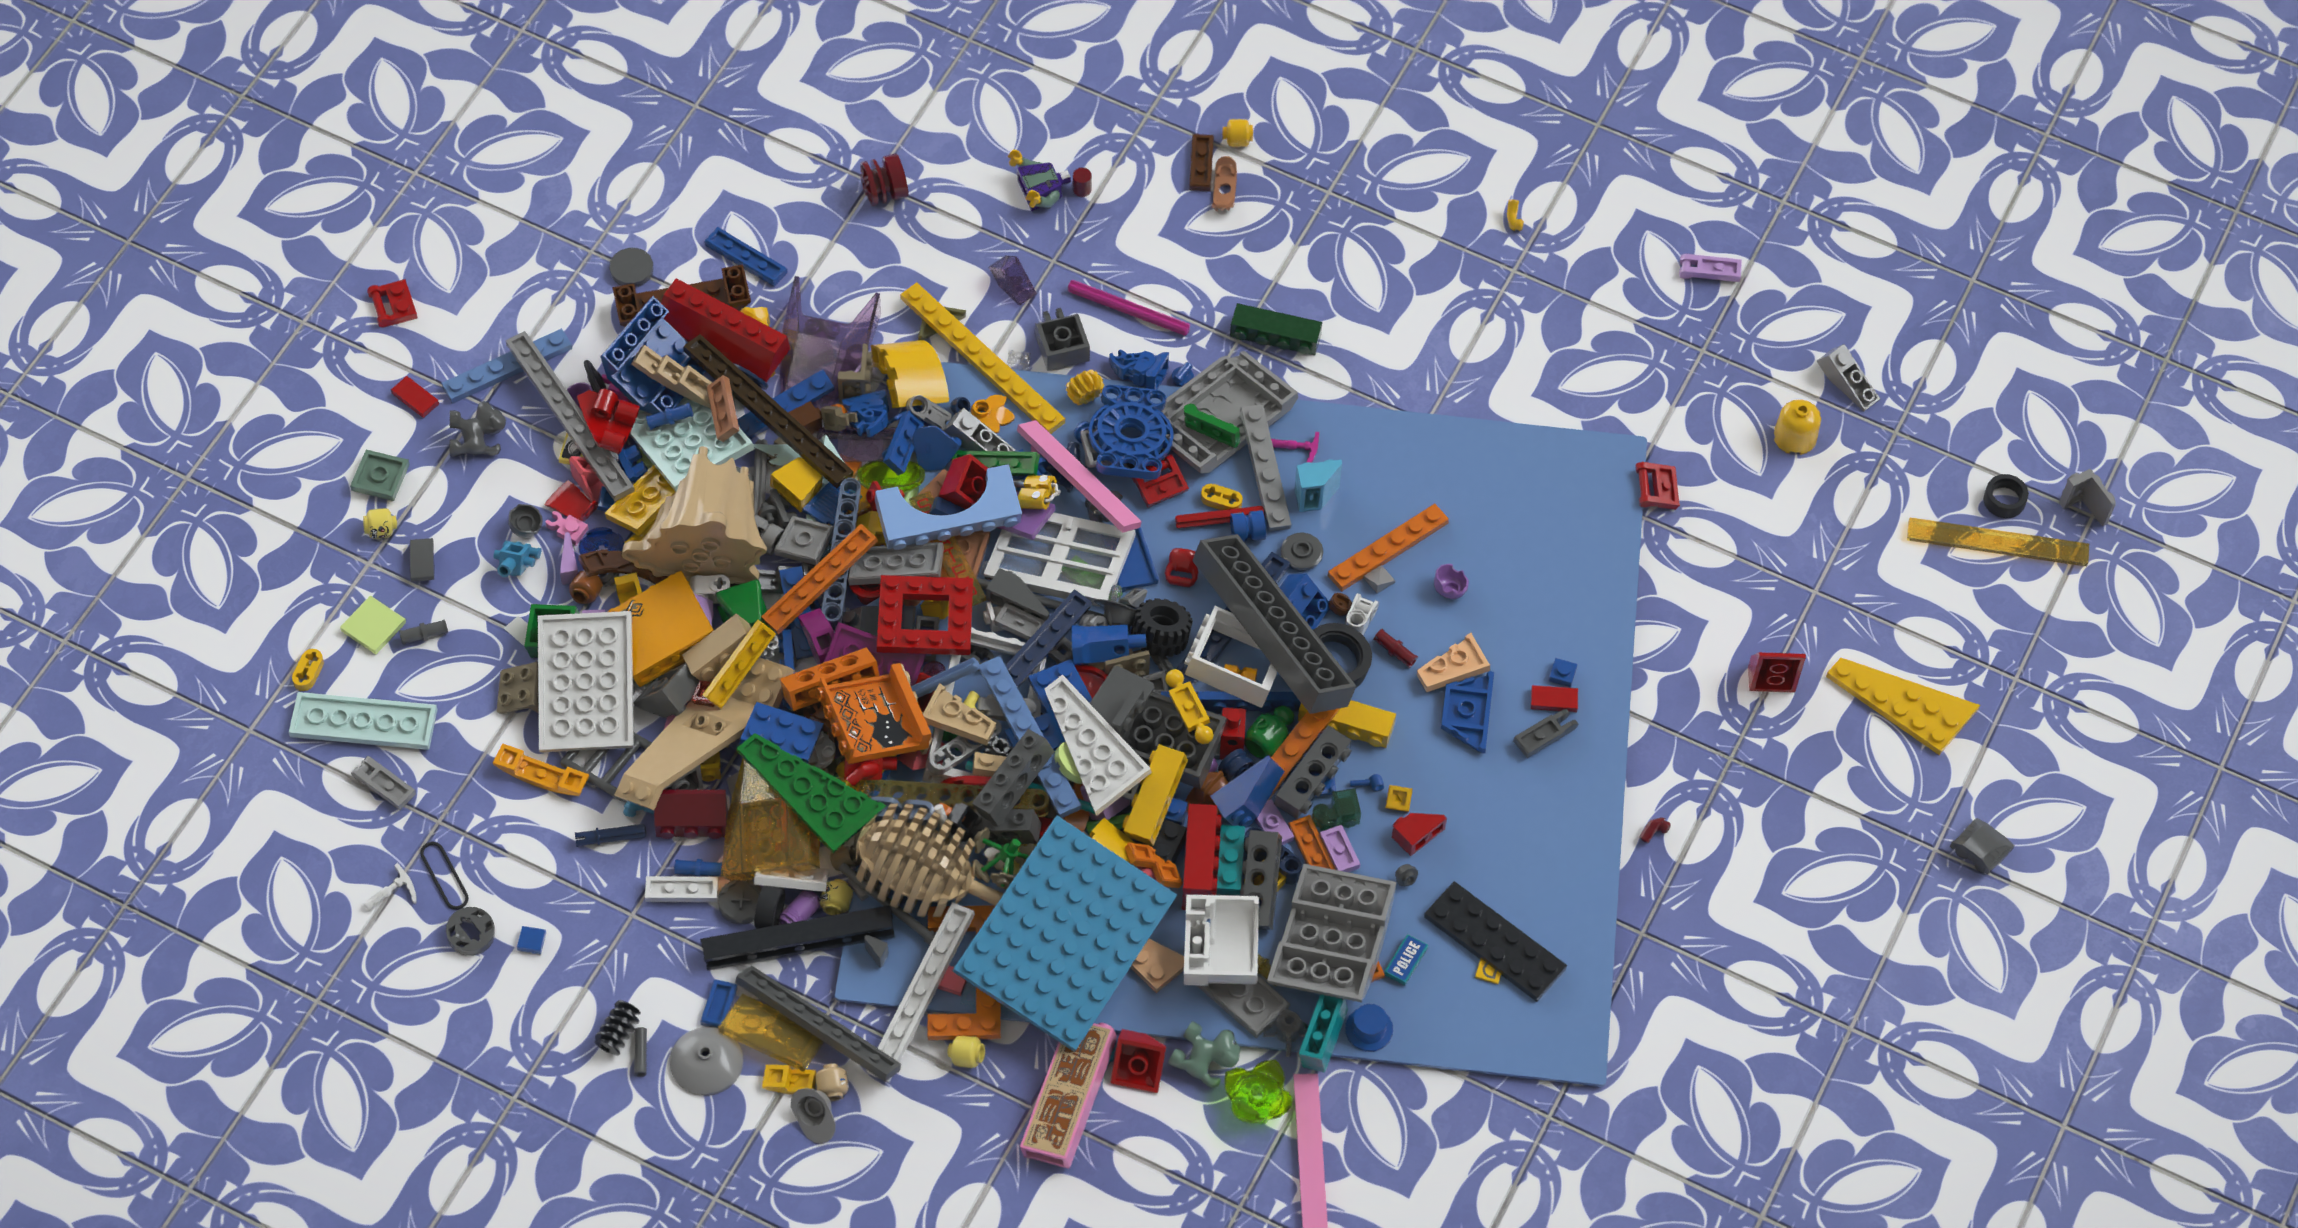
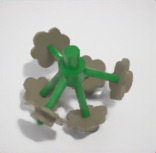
(1000, 858)

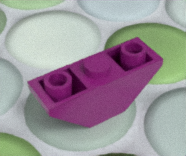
(818, 633)

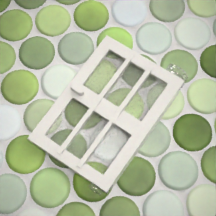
(1065, 557)

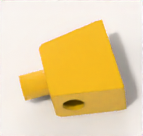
(797, 482)

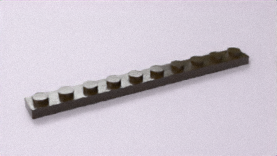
(769, 411)

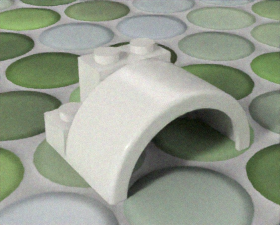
(1225, 947)

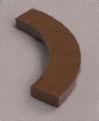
(607, 561)

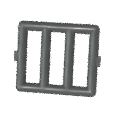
(604, 783)

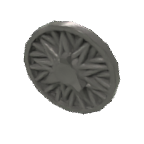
(1302, 551)

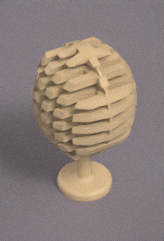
(918, 861)

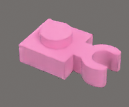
(572, 525)

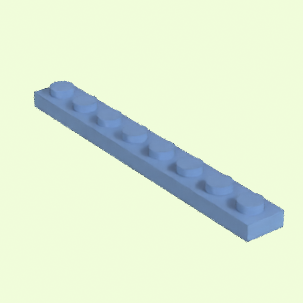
(1021, 719)

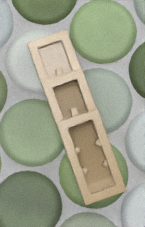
(672, 375)

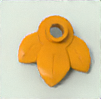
(995, 412)

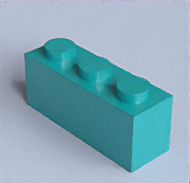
(1230, 860)
(1323, 1032)

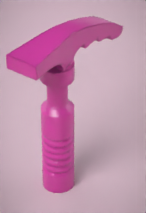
(1292, 444)

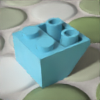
(1316, 483)

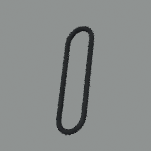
(453, 871)

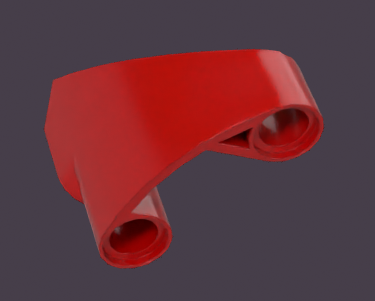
(608, 418)

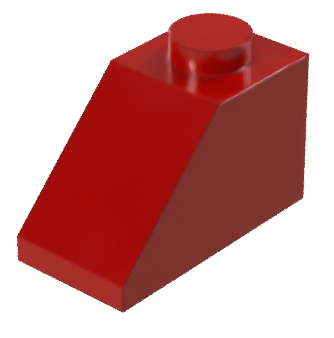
(1417, 830)

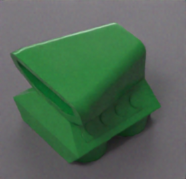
(742, 600)

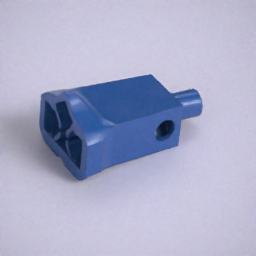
(1103, 643)

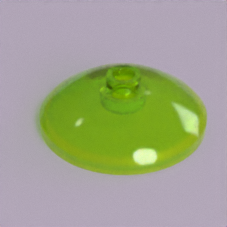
(887, 478)

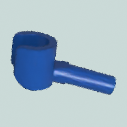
(1375, 781)

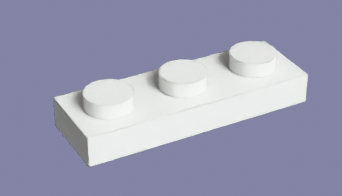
(681, 889)

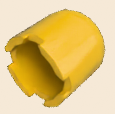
(1797, 427)

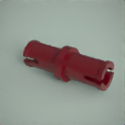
(1395, 648)

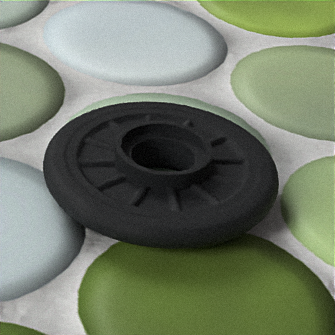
(594, 377)

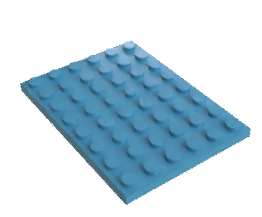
(1065, 933)

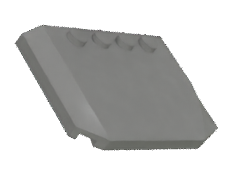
(1221, 393)

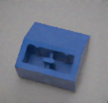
(1305, 598)

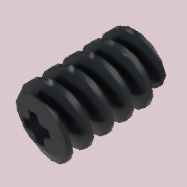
(616, 1026)

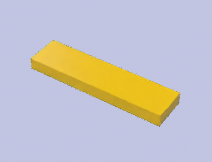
(739, 664)

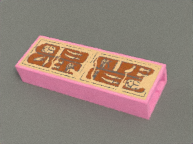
(1068, 1098)

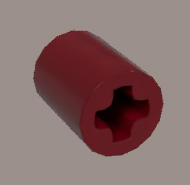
(1082, 182)

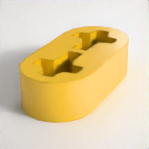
(1221, 497)
(304, 668)

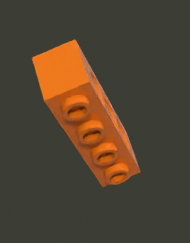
(800, 687)

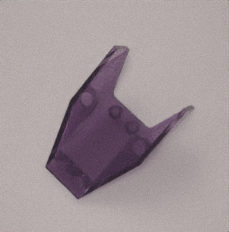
(824, 344)

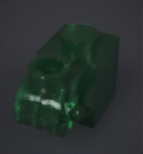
(1344, 811)

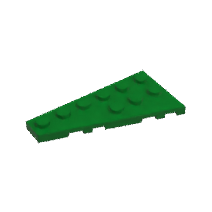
(816, 797)

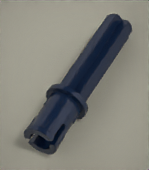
(610, 835)

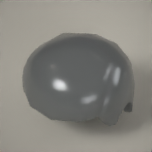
(525, 520)

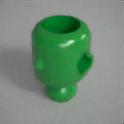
(1268, 732)

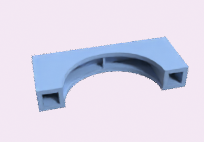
(907, 526)

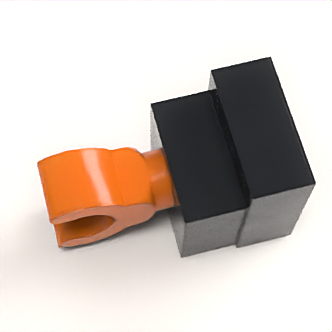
(961, 816)

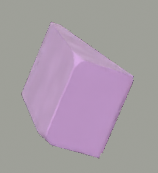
(568, 563)

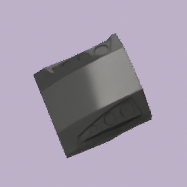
(1982, 846)

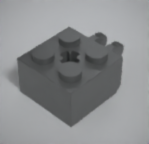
(1062, 340)

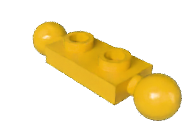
(1189, 706)

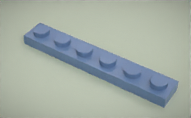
(502, 368)

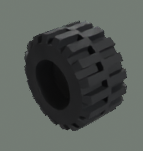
(1165, 626)

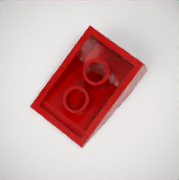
(964, 481)
(1775, 671)

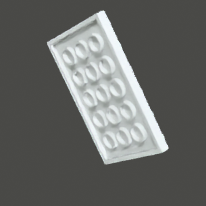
(585, 681)

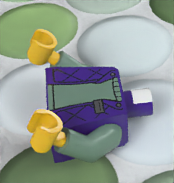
(1038, 181)

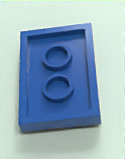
(787, 730)

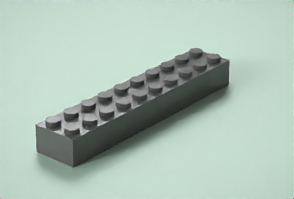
(1274, 624)

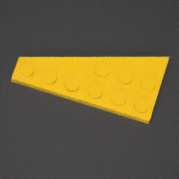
(1918, 710)

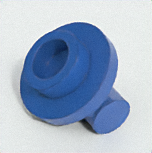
(1182, 374)

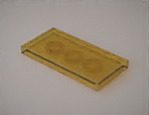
(770, 1033)

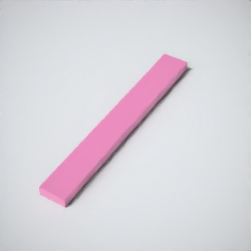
(1079, 476)
(1310, 1151)

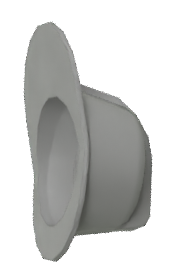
(813, 1114)

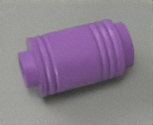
(800, 908)

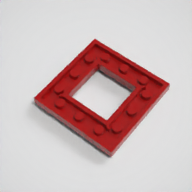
(897, 640)

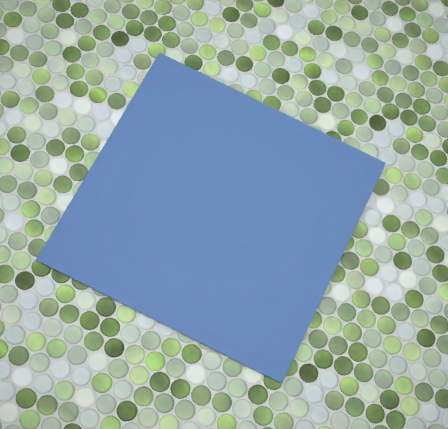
(1552, 568)

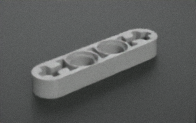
(951, 761)

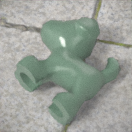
(1222, 1051)

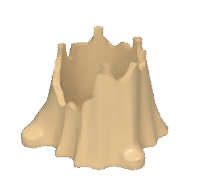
(704, 526)

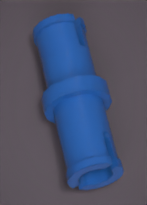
(669, 416)
(698, 868)

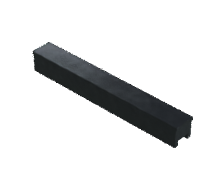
(797, 937)

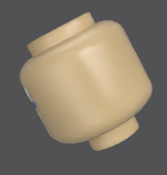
(832, 1081)

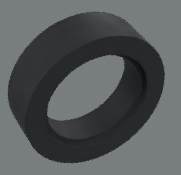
(1354, 641)

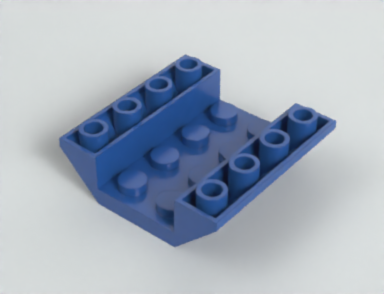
(655, 332)

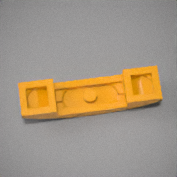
(540, 773)

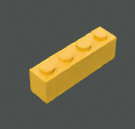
(1362, 723)
(1155, 795)

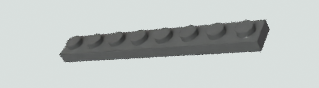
(818, 1023)

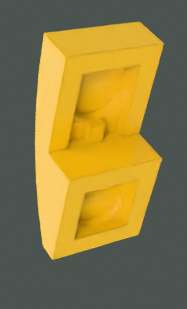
(787, 1080)

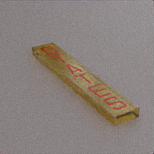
(953, 557)

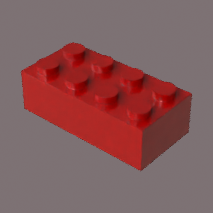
(1201, 851)

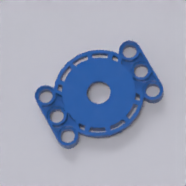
(1139, 414)

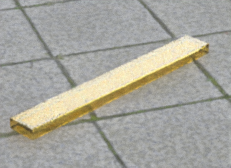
(1998, 542)

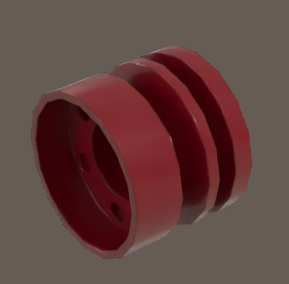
(884, 179)

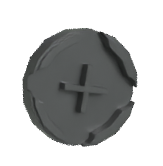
(631, 266)
(738, 901)

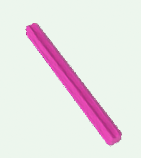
(1128, 307)

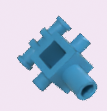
(515, 558)

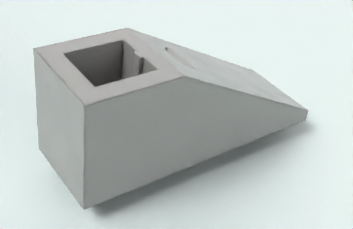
(1848, 377)
(975, 434)

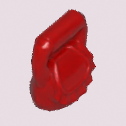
(1182, 561)

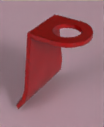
(571, 501)

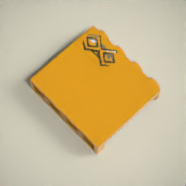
(664, 626)

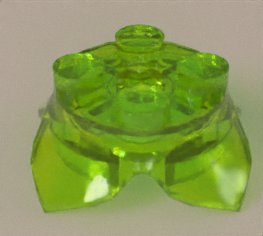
(1264, 1079)

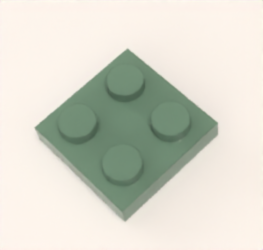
(380, 475)

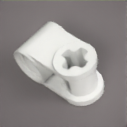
(708, 585)
(1361, 613)

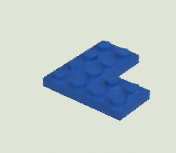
(1047, 722)

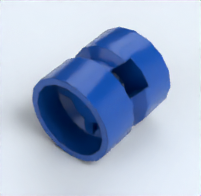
(1248, 525)

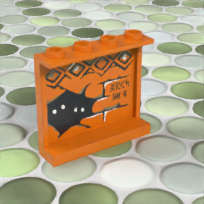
(874, 716)

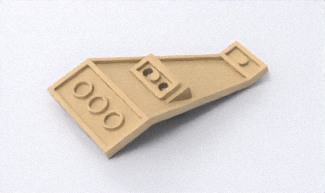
(699, 735)

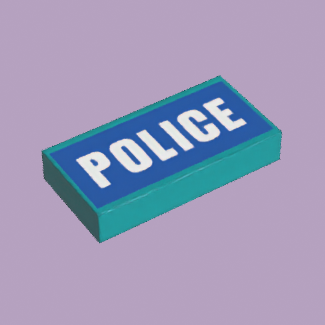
(1406, 959)

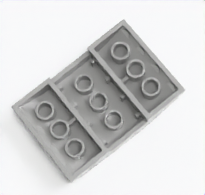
(1333, 933)

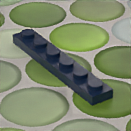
(1047, 637)

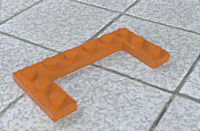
(987, 1019)

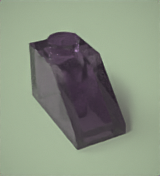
(1013, 279)

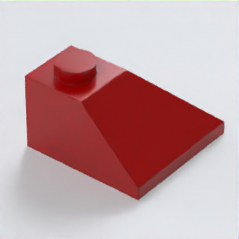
(1138, 1061)

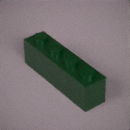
(1276, 329)

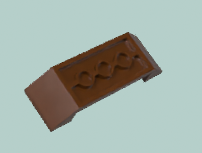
(730, 290)

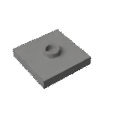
(804, 540)

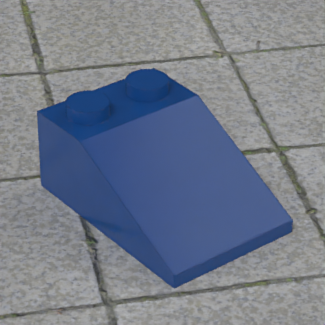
(1248, 793)

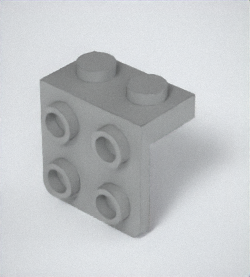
(2090, 490)

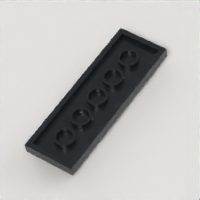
(1495, 941)

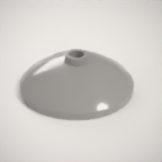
(706, 1073)

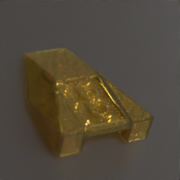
(764, 832)

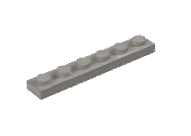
(1265, 467)

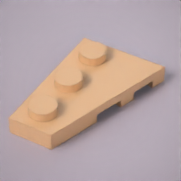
(1455, 665)

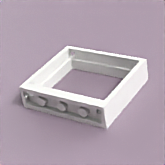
(1219, 677)

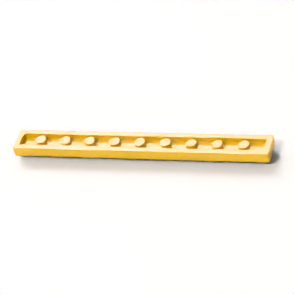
(982, 358)

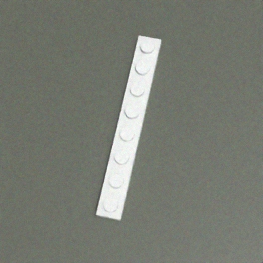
(925, 982)

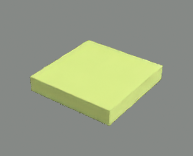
(373, 624)

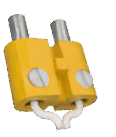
(1036, 491)

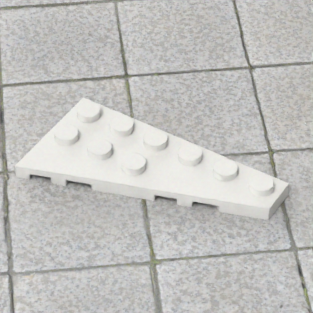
(1099, 753)

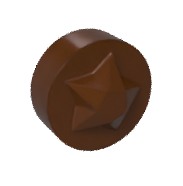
(1340, 604)

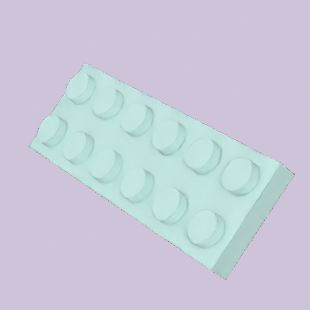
(363, 720)

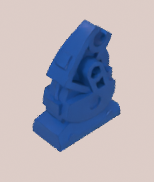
(1141, 367)
(871, 412)

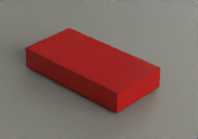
(415, 396)
(1554, 698)

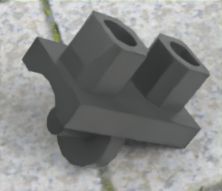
(774, 510)

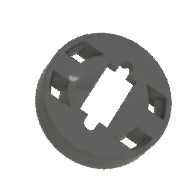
(472, 947)

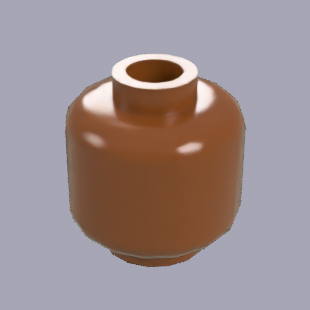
(584, 588)

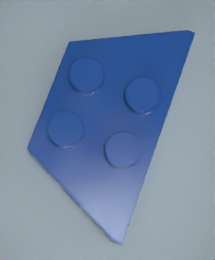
(1468, 710)

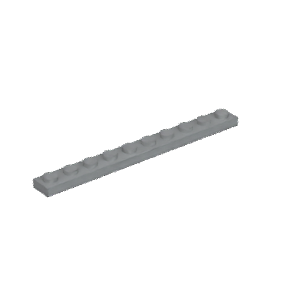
(569, 415)

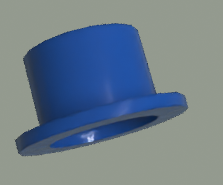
(1369, 1028)

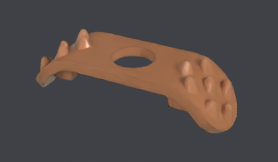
(1225, 175)

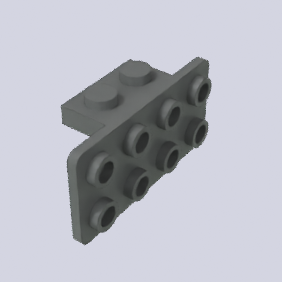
(1122, 698)

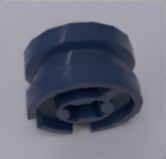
(1235, 764)

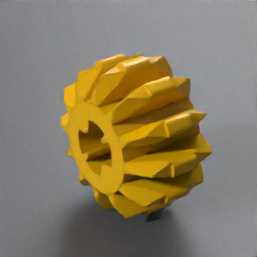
(1085, 387)

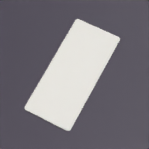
(517, 629)

